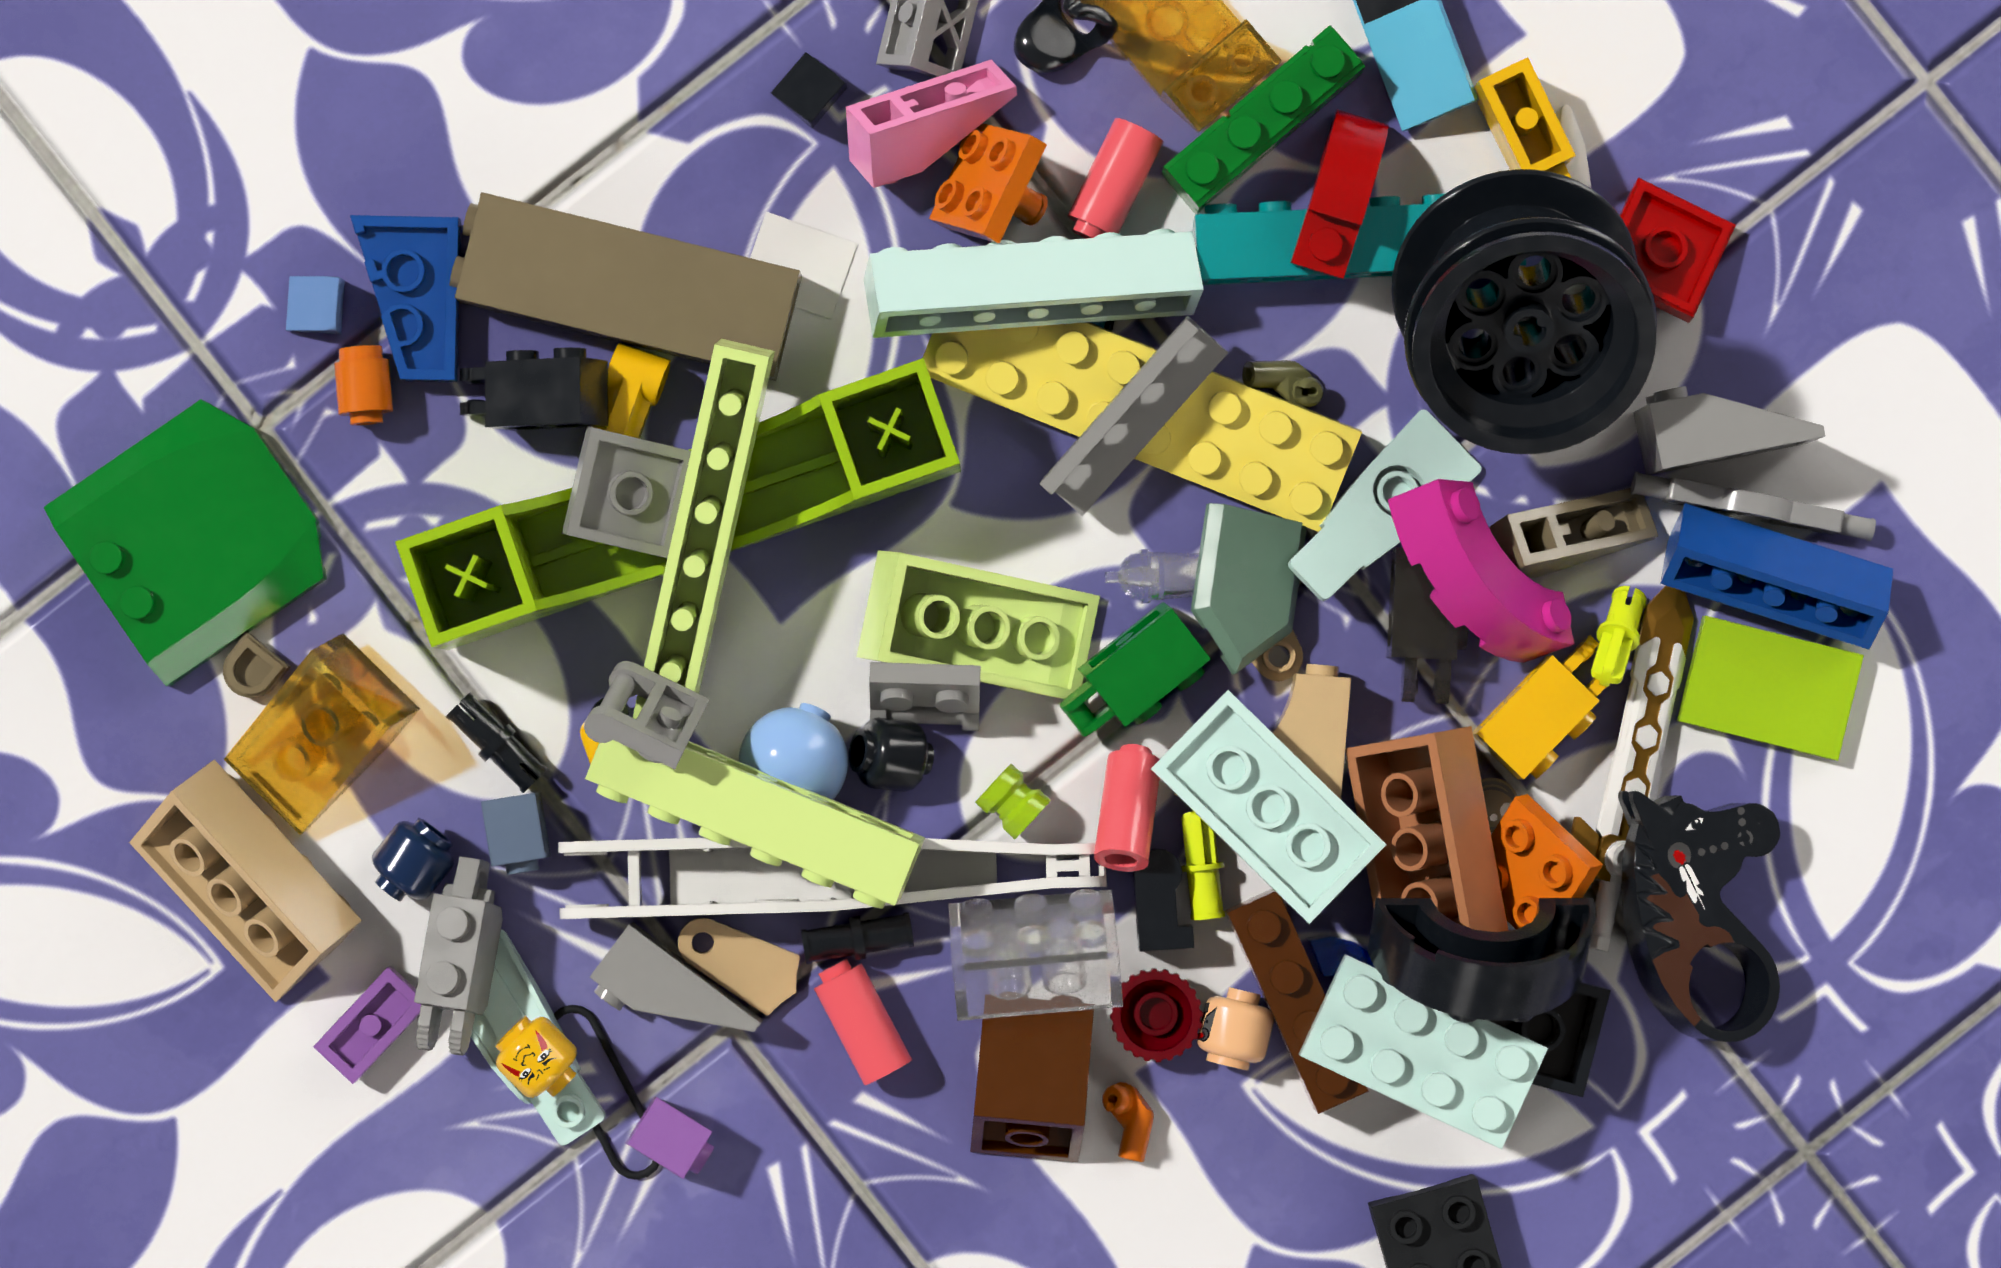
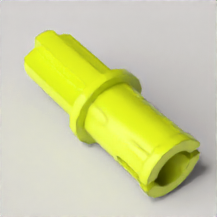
(1618, 636)
(1202, 868)

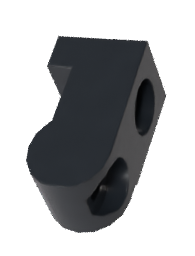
(1157, 904)

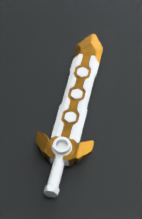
(1640, 744)

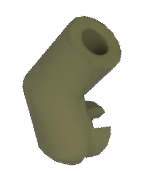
(1286, 378)

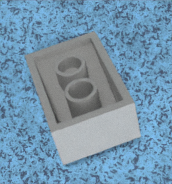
(1705, 429)

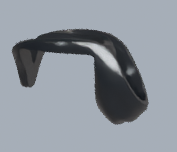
(1050, 43)

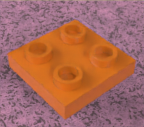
(991, 184)
(1538, 860)

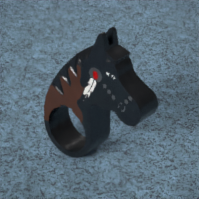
(1673, 906)

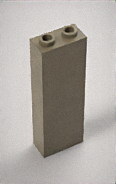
(620, 282)

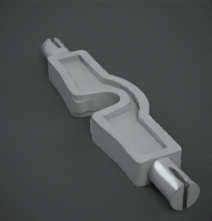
(1743, 502)

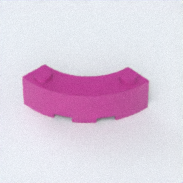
(1474, 576)

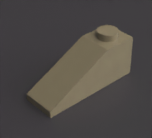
(1574, 531)

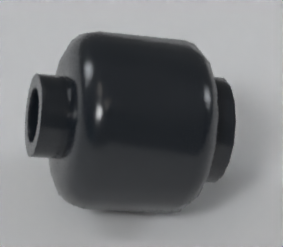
(891, 754)

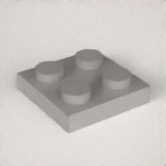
(626, 492)

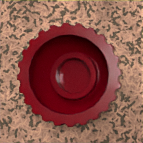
(1157, 1015)

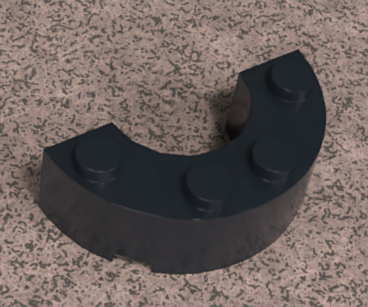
(1482, 971)

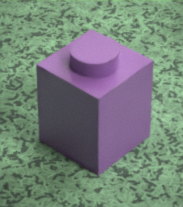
(671, 1139)

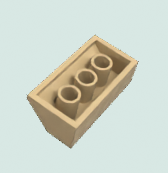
(244, 880)

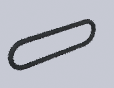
(626, 1084)

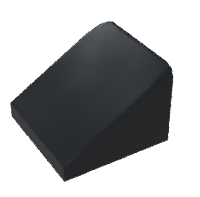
(809, 89)

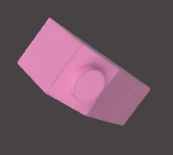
(920, 123)

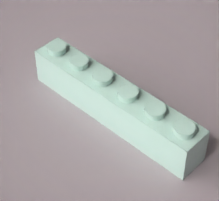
(1032, 283)

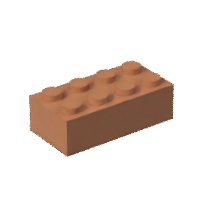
(1432, 814)

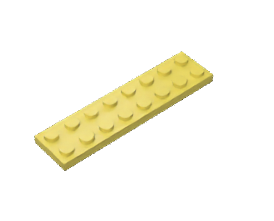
(1218, 438)

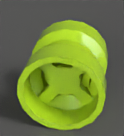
(1013, 801)

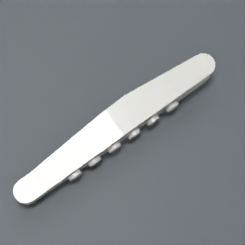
(728, 880)

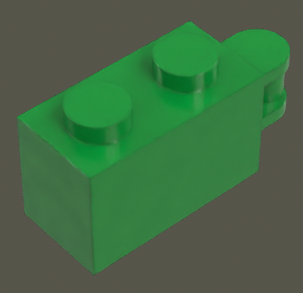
(1137, 671)

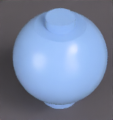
(798, 749)

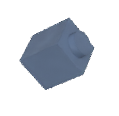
(516, 832)

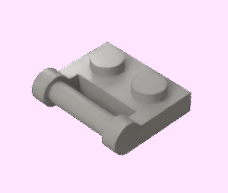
(926, 693)
(663, 723)

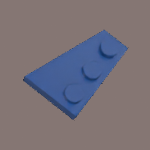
(411, 273)

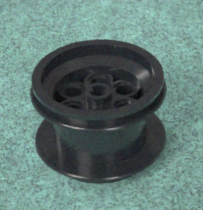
(1537, 379)

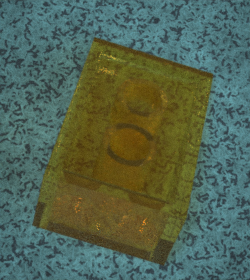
(321, 732)

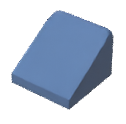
(315, 304)

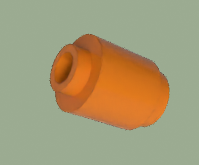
(363, 384)

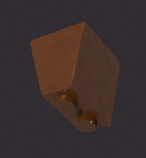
(1033, 1085)

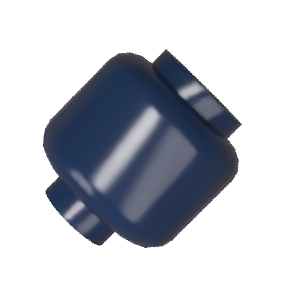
(412, 860)

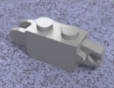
(458, 956)

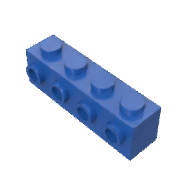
(1777, 576)

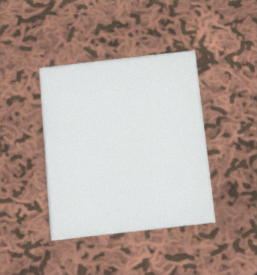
(817, 254)

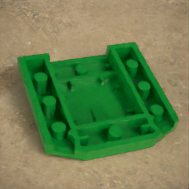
(192, 538)

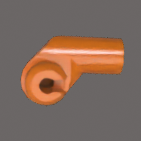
(1134, 1116)

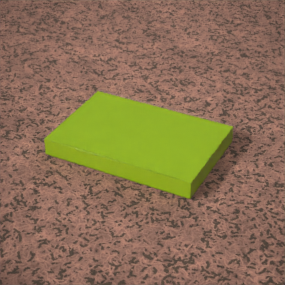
(1770, 688)

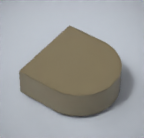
(253, 668)

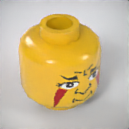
(536, 1057)

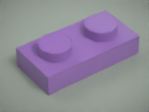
(370, 1025)

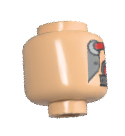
(1235, 1029)

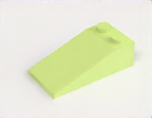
(953, 614)

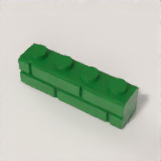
(1263, 119)

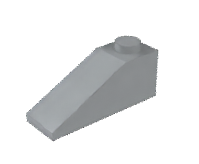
(659, 982)

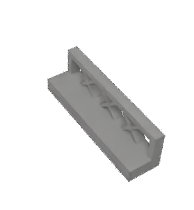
(911, 33)
(1134, 416)

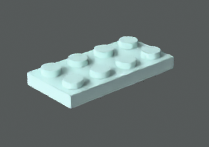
(1268, 806)
(1422, 1057)

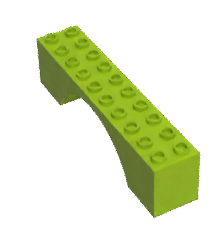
(803, 468)

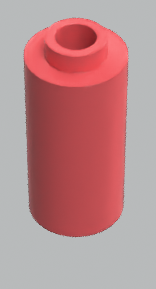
(1114, 179)
(1127, 809)
(861, 1021)

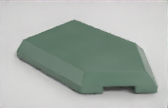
(1244, 581)

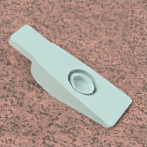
(1361, 521)
(510, 999)

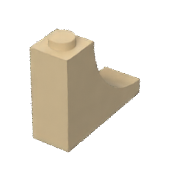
(1316, 722)

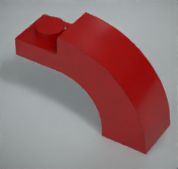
(1340, 194)

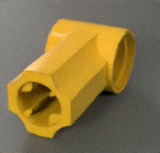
(633, 387)

